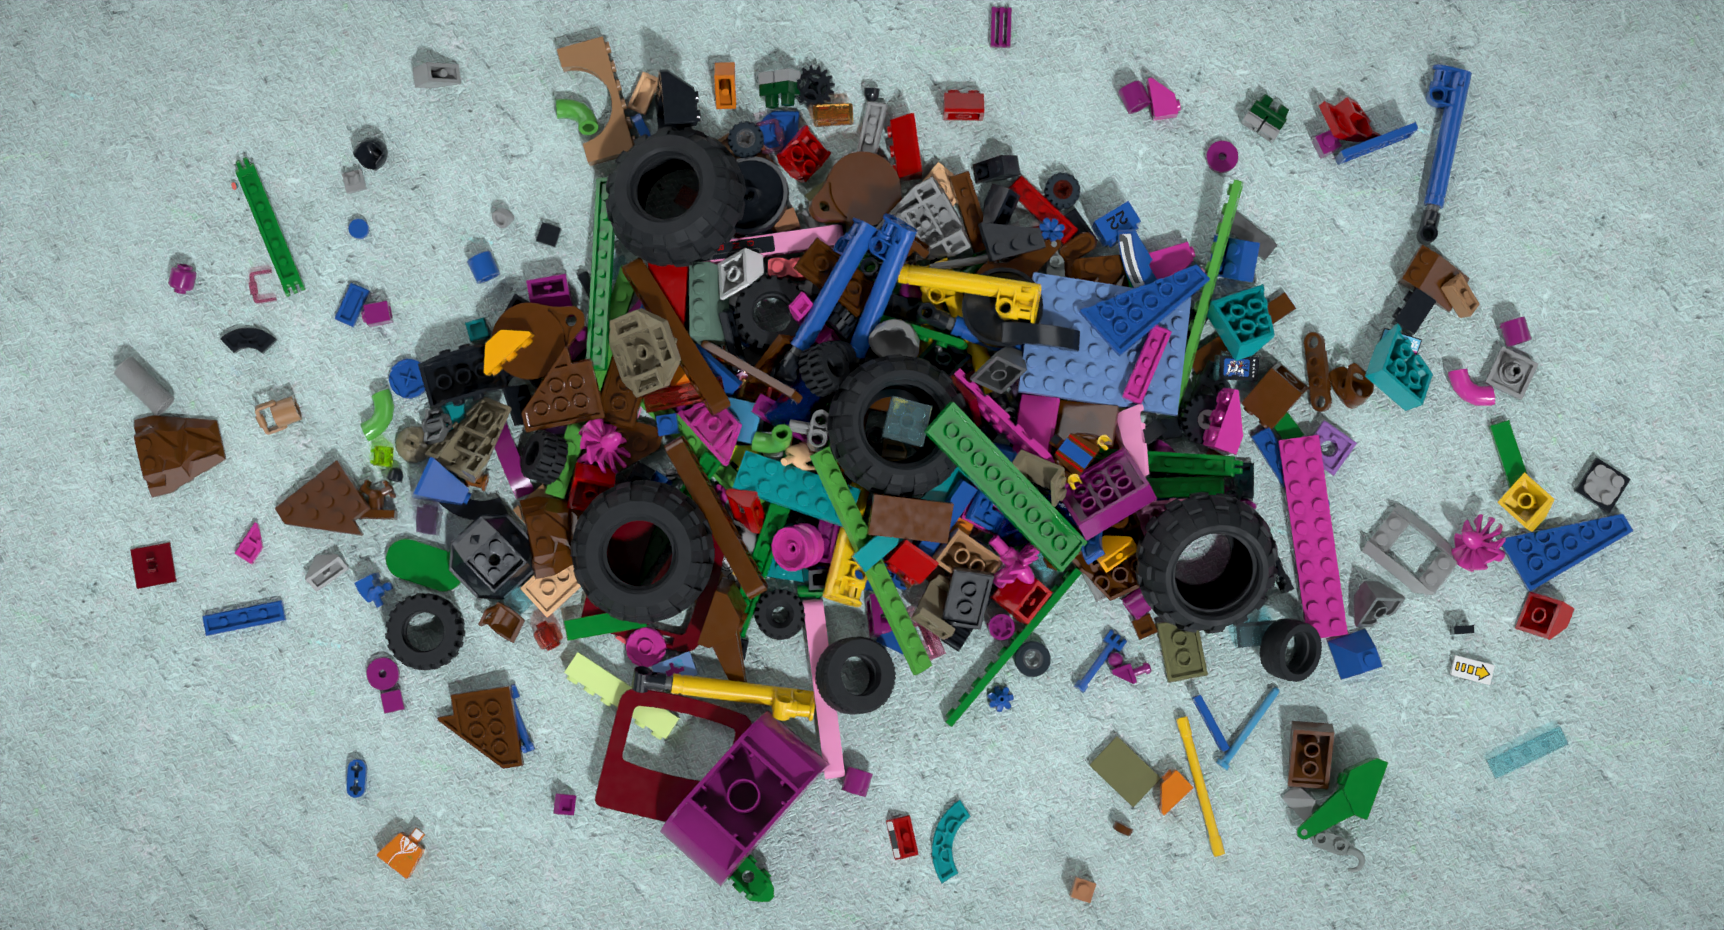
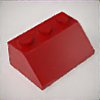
(905, 147)

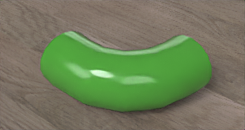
(579, 113)
(381, 417)
(772, 442)

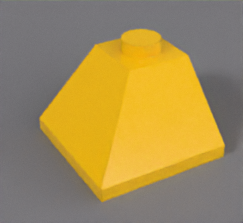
(1527, 502)

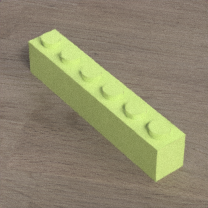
(611, 688)

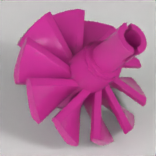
(602, 445)
(1476, 547)
(1014, 563)

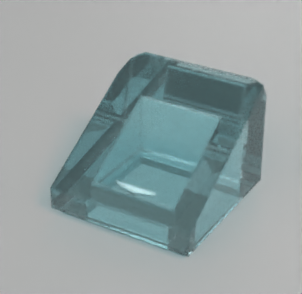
(518, 601)

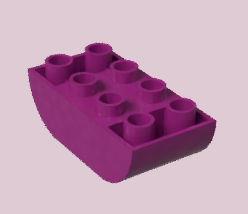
(743, 797)

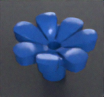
(1051, 229)
(998, 693)

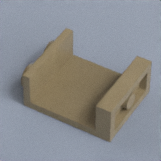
(1042, 473)
(931, 606)

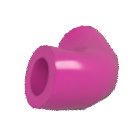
(1469, 391)

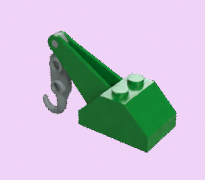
(1353, 797)

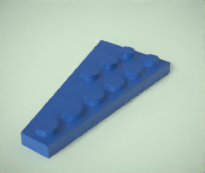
(1136, 312)
(1552, 551)

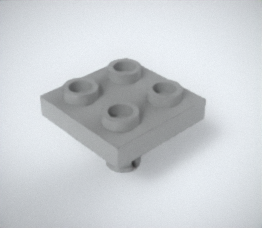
(1511, 373)

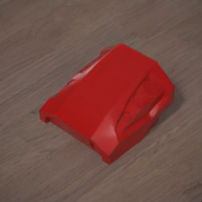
(803, 155)

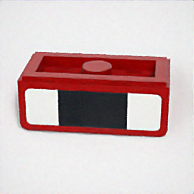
(902, 837)

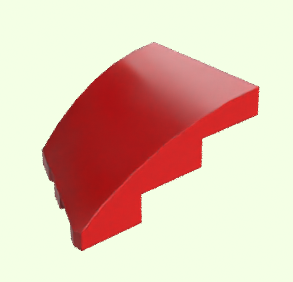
(1348, 121)

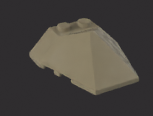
(472, 441)

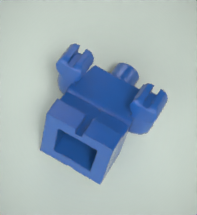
(372, 589)

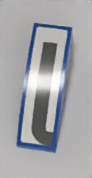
(1135, 258)

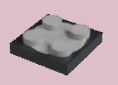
(1602, 485)

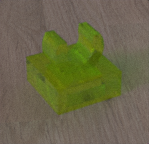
(382, 456)

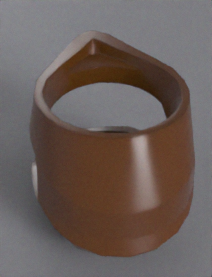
(1350, 389)

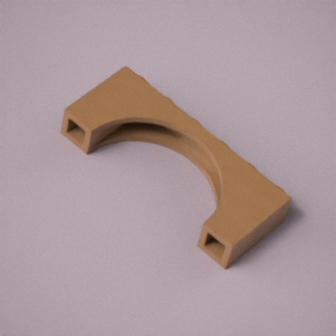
(593, 58)

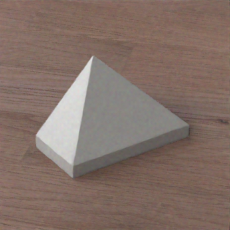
(324, 570)
(1300, 802)

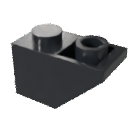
(996, 169)

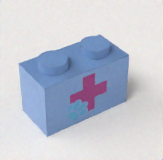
(680, 664)

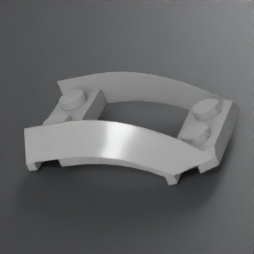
(1389, 534)

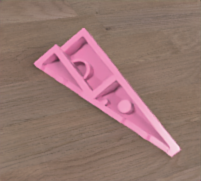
(1131, 436)

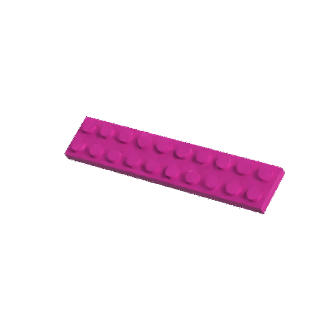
(1312, 535)

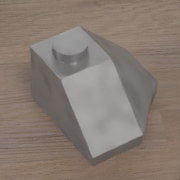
(1373, 602)

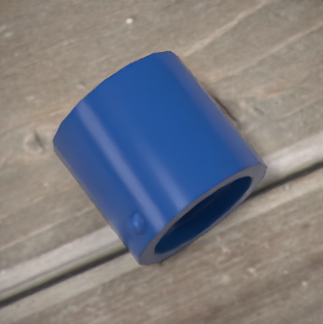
(483, 267)

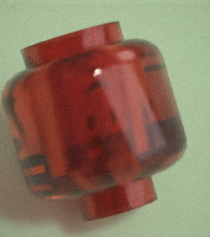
(547, 635)

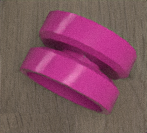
(797, 547)

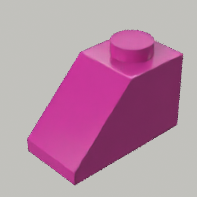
(1163, 101)

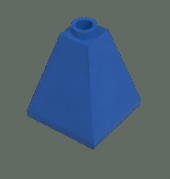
(440, 485)

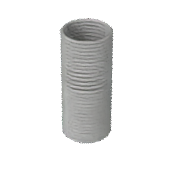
(141, 382)

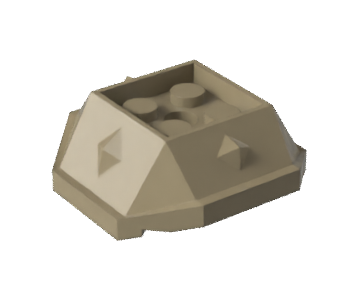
(644, 351)

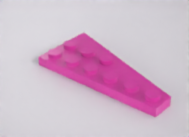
(993, 413)

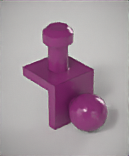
(1126, 672)

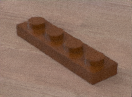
(969, 208)

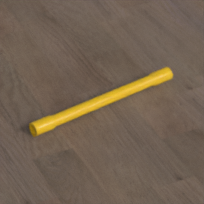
(1214, 837)

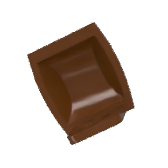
(503, 621)

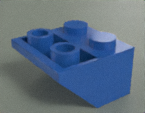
(1239, 259)

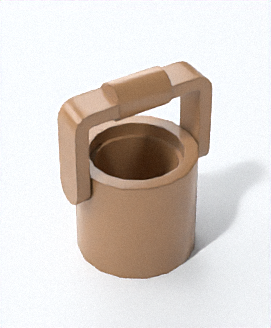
(283, 411)

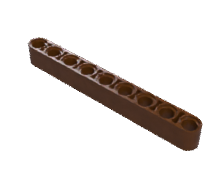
(691, 359)
(717, 516)

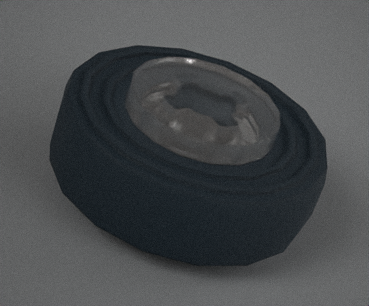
(1032, 659)

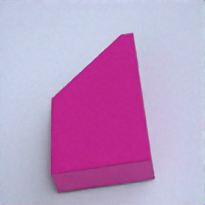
(251, 545)

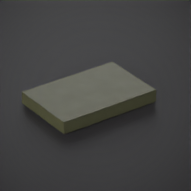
(1181, 653)
(1124, 771)

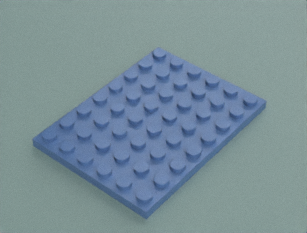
(1096, 371)

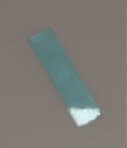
(1527, 752)

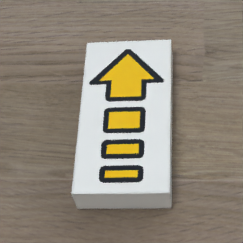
(1472, 670)

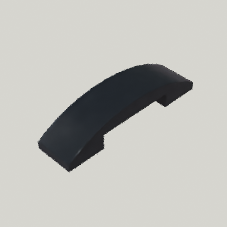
(1040, 335)

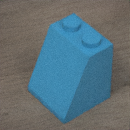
(749, 421)

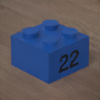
(1120, 218)

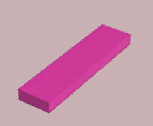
(1146, 364)

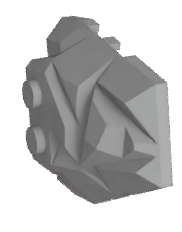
(935, 219)

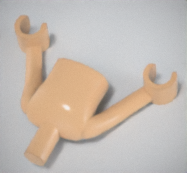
(798, 455)

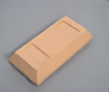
(643, 93)

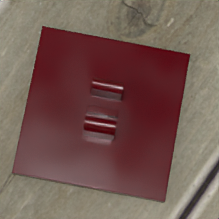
(153, 565)

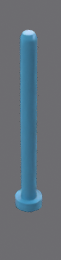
(1248, 729)

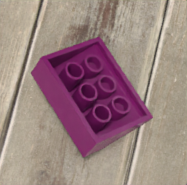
(1107, 493)

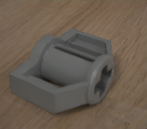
(431, 425)

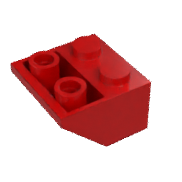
(1022, 599)

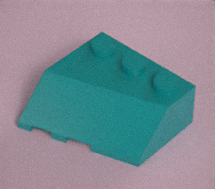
(1242, 321)
(1399, 371)

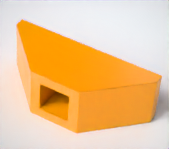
(503, 348)

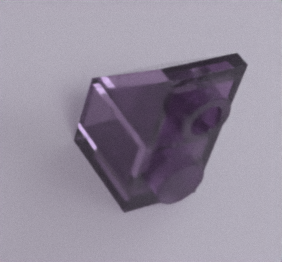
(428, 519)

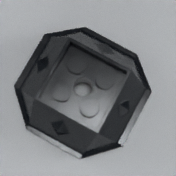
(481, 539)

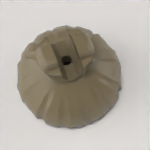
(412, 453)

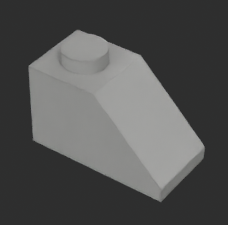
(436, 75)

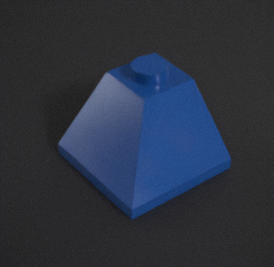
(1354, 654)

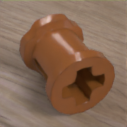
(481, 483)

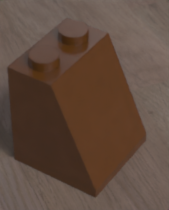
(1274, 396)

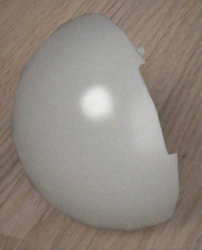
(894, 338)

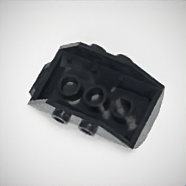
(459, 376)

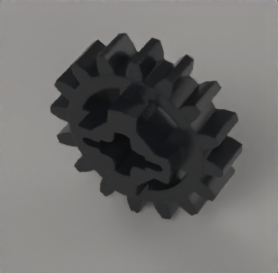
(819, 82)

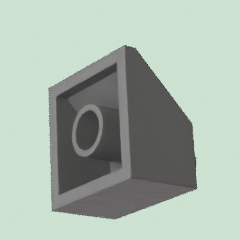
(1001, 370)

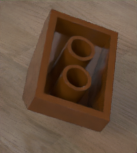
(724, 627)

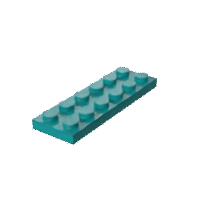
(787, 487)

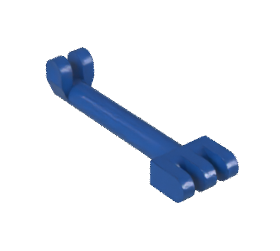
(1112, 644)
(527, 744)

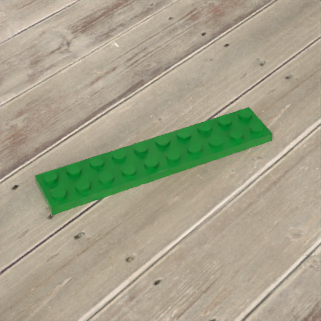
(1005, 486)

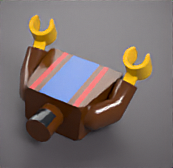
(1077, 453)

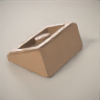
(1460, 296)

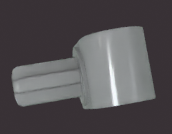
(812, 429)

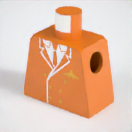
(403, 852)

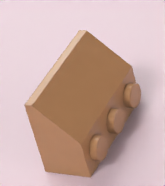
(965, 553)

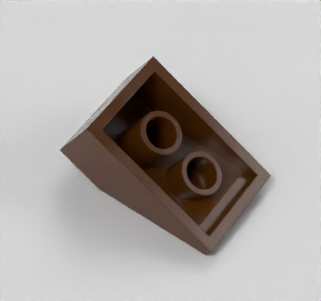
(1429, 273)
(1310, 754)

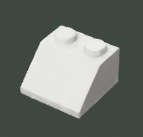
(739, 271)

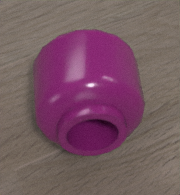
(182, 278)

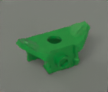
(760, 888)

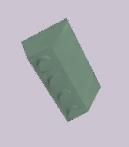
(705, 304)

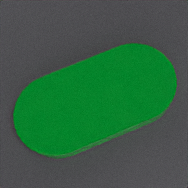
(421, 565)

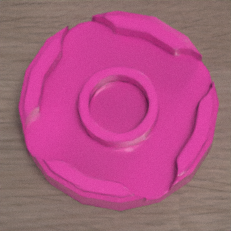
(646, 647)

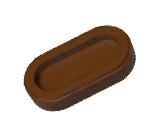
(1078, 246)

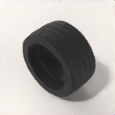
(1274, 646)

